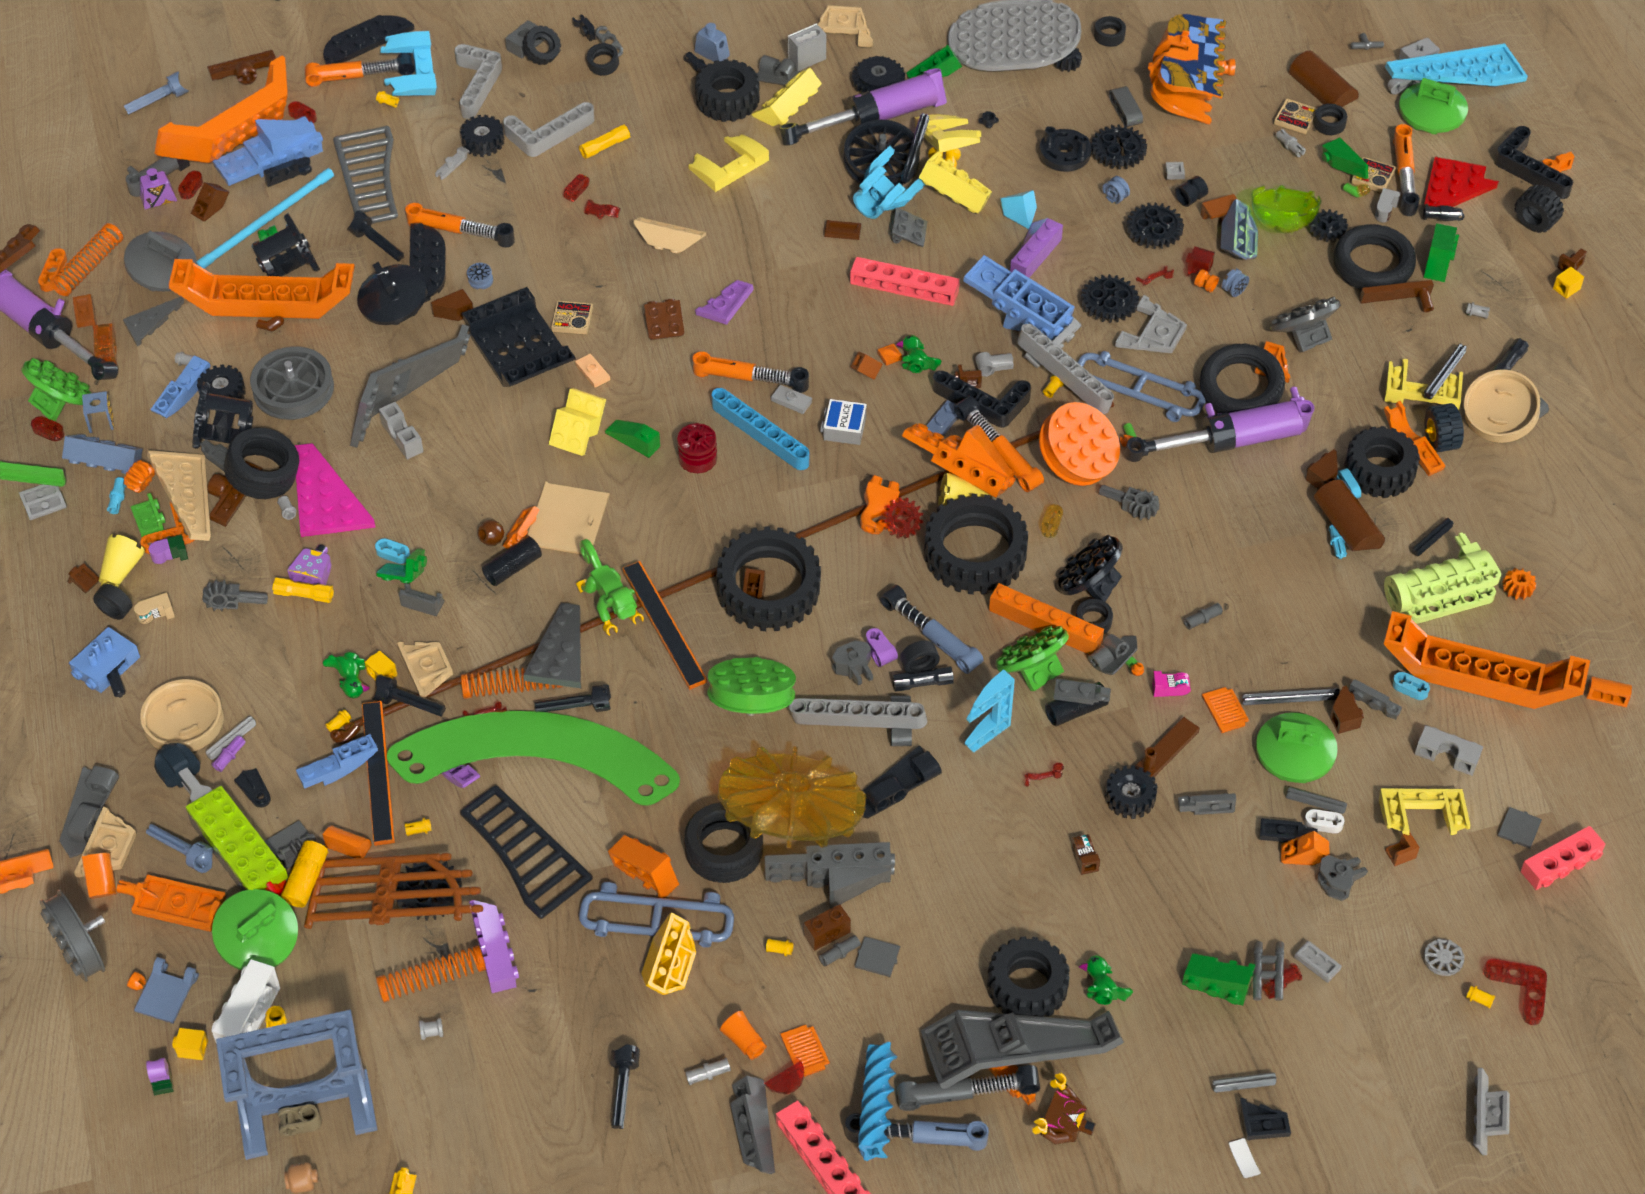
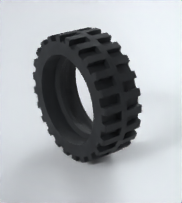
(975, 512)
(776, 545)

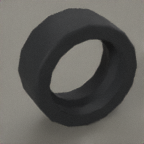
(1109, 22)
(602, 49)
(1326, 127)
(112, 601)
(1098, 606)
(917, 650)

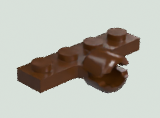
(242, 68)
(229, 497)

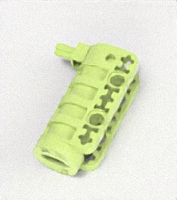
(1445, 583)

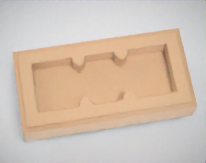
(592, 370)

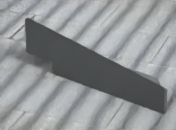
(753, 1124)

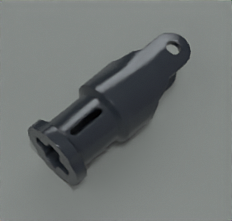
(1442, 213)

